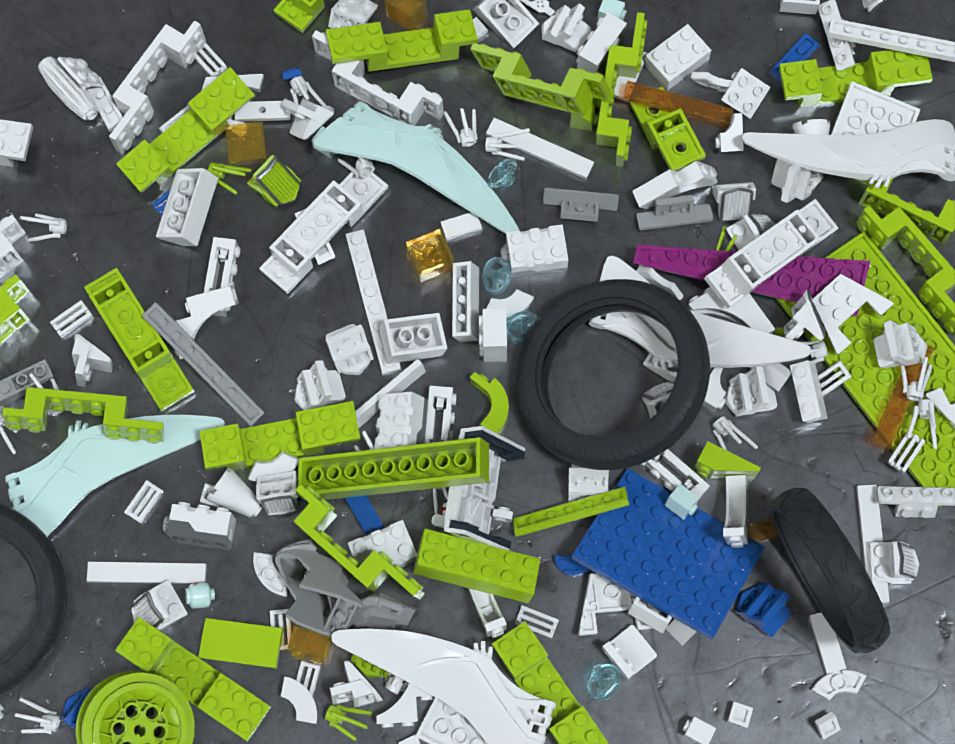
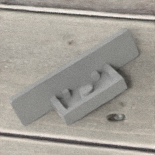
(580, 204)
(674, 212)

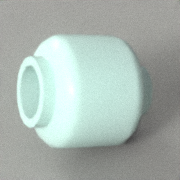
(199, 595)

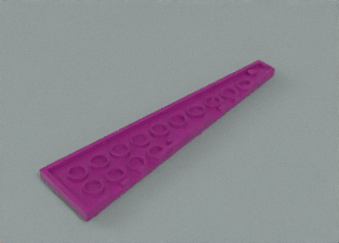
(785, 284)

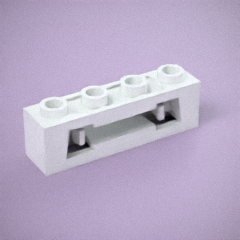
(224, 247)
(441, 395)
(698, 487)

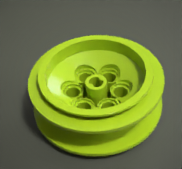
(108, 705)

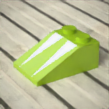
(719, 463)

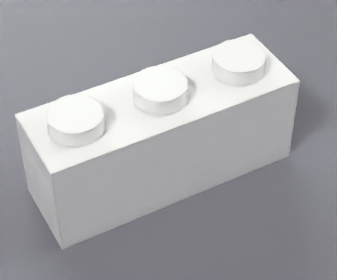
(808, 391)

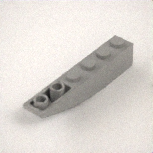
(15, 385)

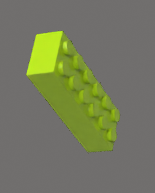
(476, 566)

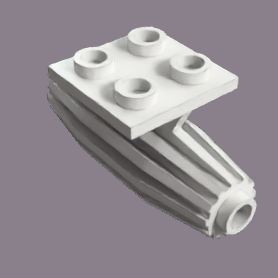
(70, 83)

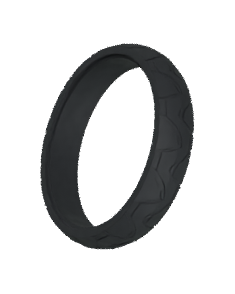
(830, 570)

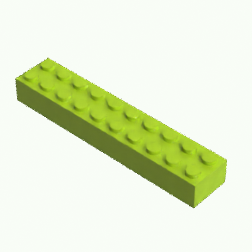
(396, 469)

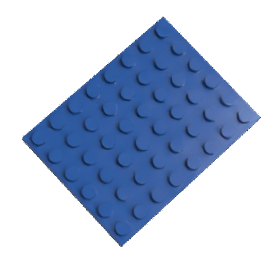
(668, 560)

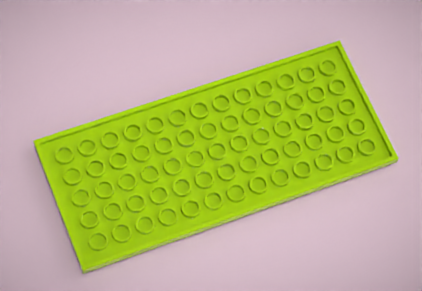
(874, 385)

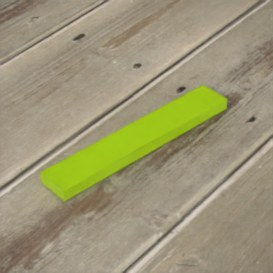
(570, 511)

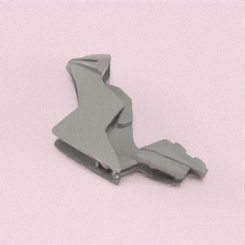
(327, 578)

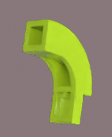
(498, 415)

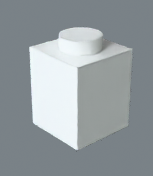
(698, 731)

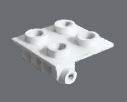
(745, 93)

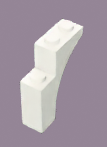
(673, 183)
(203, 306)
(744, 312)
(737, 511)
(489, 613)
(405, 709)

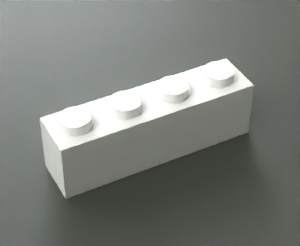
(465, 302)

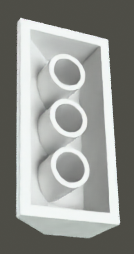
(185, 216)

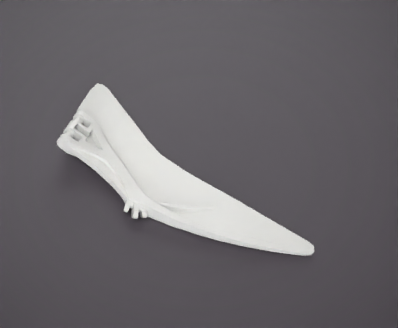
(874, 156)
(727, 342)
(459, 678)

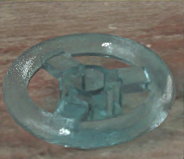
(504, 176)
(499, 276)
(521, 323)
(602, 680)

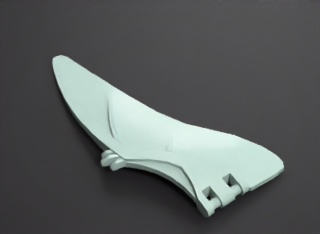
(418, 152)
(90, 460)

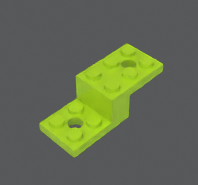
(667, 131)

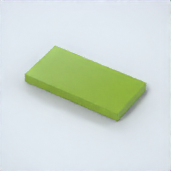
(241, 643)

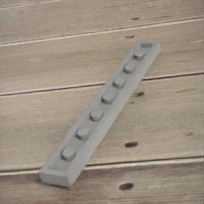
(203, 364)

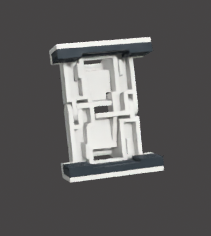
(470, 506)

